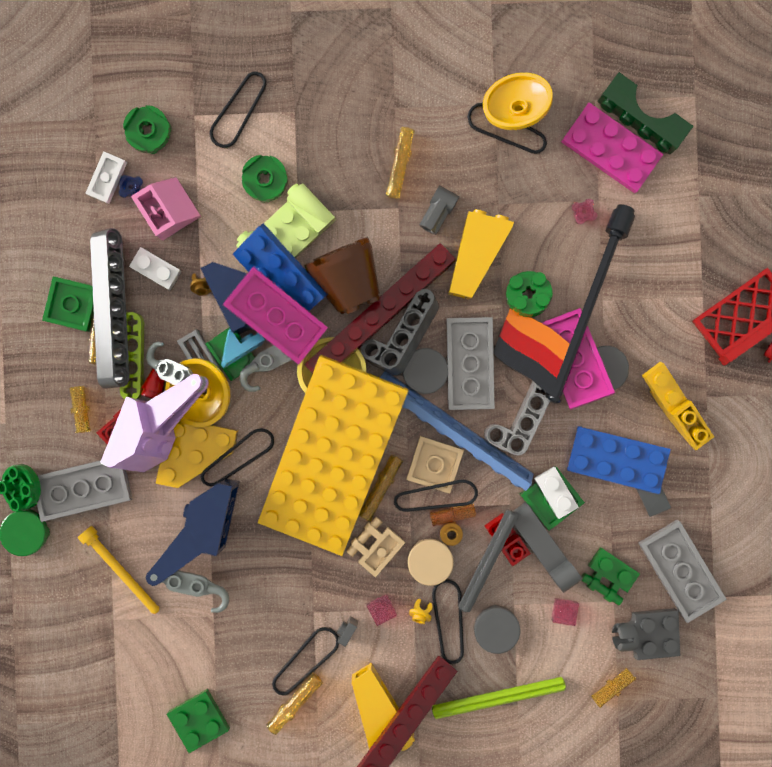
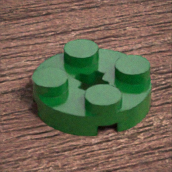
(134, 133)
(251, 177)
(535, 282)

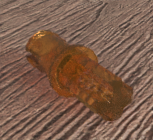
(452, 514)

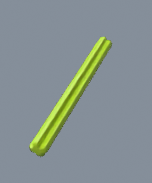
(498, 697)

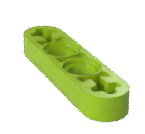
(136, 356)

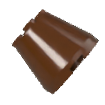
(347, 276)

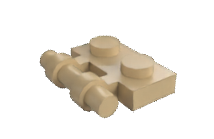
(381, 551)

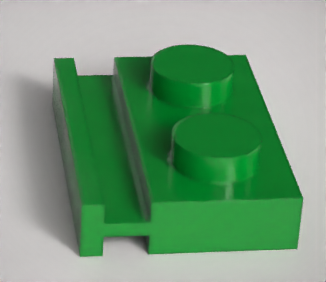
(217, 346)

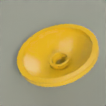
(517, 101)
(211, 405)

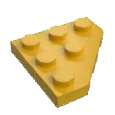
(193, 452)

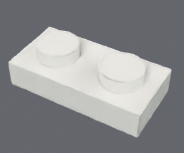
(106, 177)
(155, 268)
(556, 492)

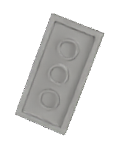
(470, 363)
(81, 490)
(682, 571)

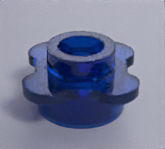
(125, 182)

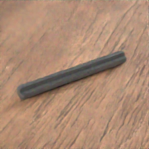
(488, 560)

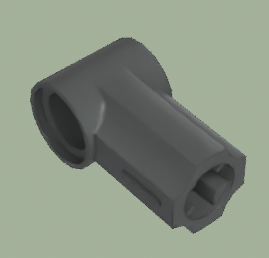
(441, 205)

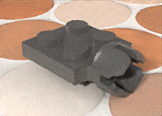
(649, 634)

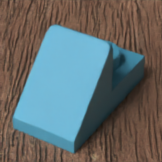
(234, 350)

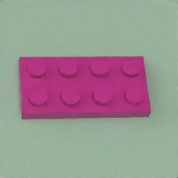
(612, 148)
(275, 315)
(588, 376)

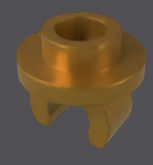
(199, 286)

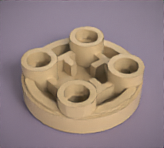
(430, 562)

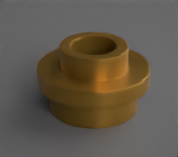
(451, 527)

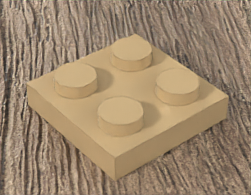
(434, 463)

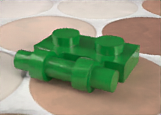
(614, 570)

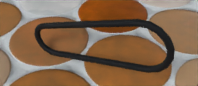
(229, 103)
(503, 139)
(231, 449)
(436, 506)
(438, 623)
(297, 653)

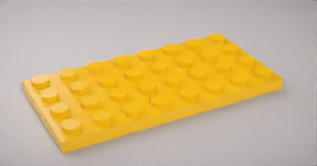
(332, 455)

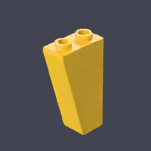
(478, 248)
(374, 703)

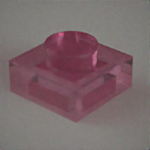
(381, 610)
(565, 612)

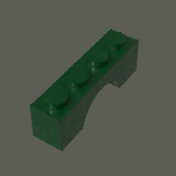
(664, 132)

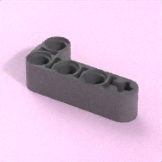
(422, 307)
(545, 548)

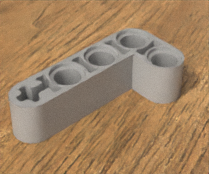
(516, 431)

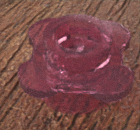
(579, 216)

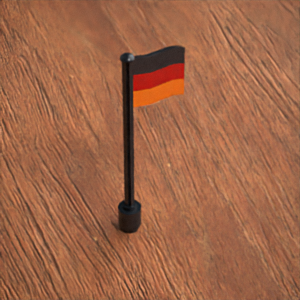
(539, 350)

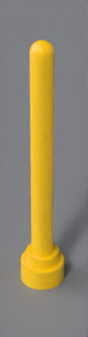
(90, 537)

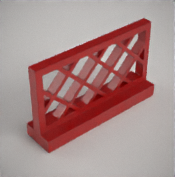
(746, 340)

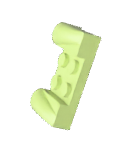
(297, 221)

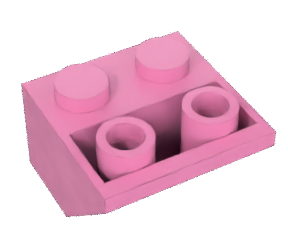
(166, 207)

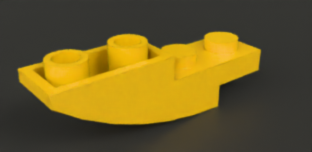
(676, 406)

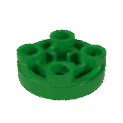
(20, 487)
(23, 533)

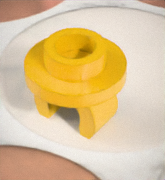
(419, 615)

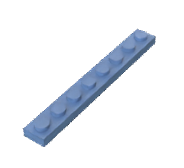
(464, 437)

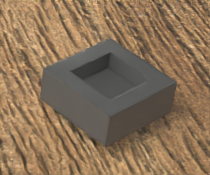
(346, 631)

